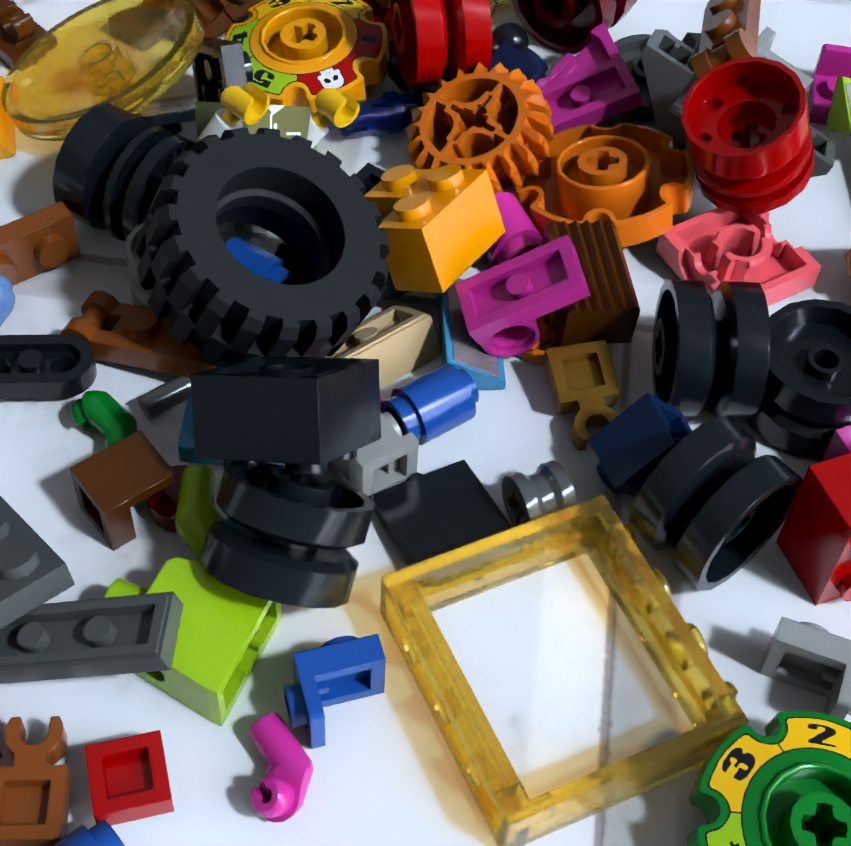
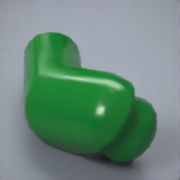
(102, 412)

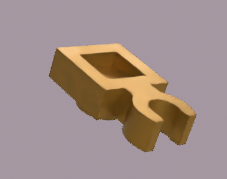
(585, 383)

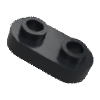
(45, 366)

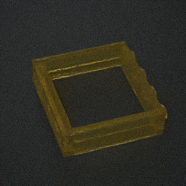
(646, 601)

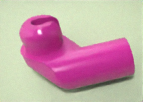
(287, 772)

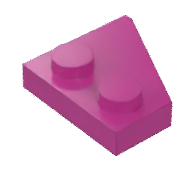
(590, 85)

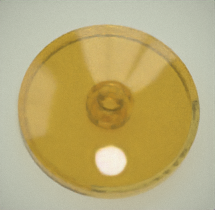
(99, 56)

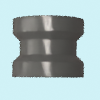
(537, 493)

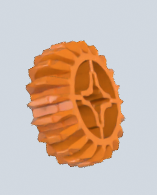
(475, 120)

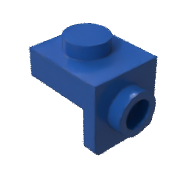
(331, 675)

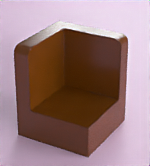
(116, 481)

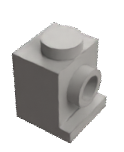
(381, 462)

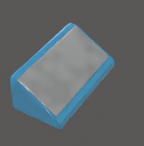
(460, 348)

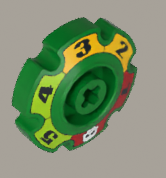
(769, 785)

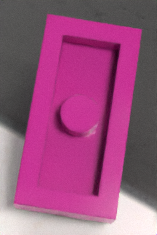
(509, 297)

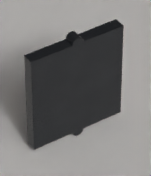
(438, 512)

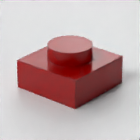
(129, 778)

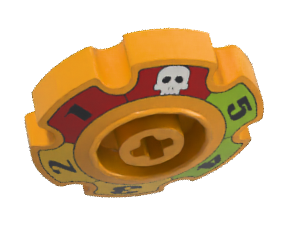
(312, 47)

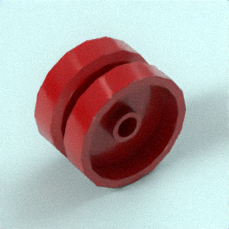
(440, 38)

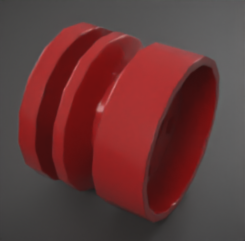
(749, 135)

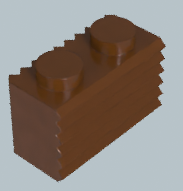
(613, 305)

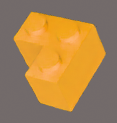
(435, 223)

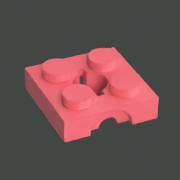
(747, 250)

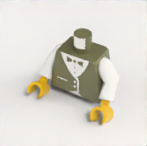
(250, 109)

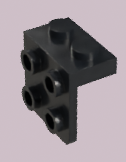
(215, 68)

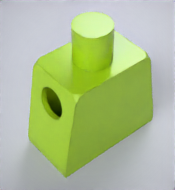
(216, 640)

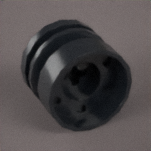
(113, 168)

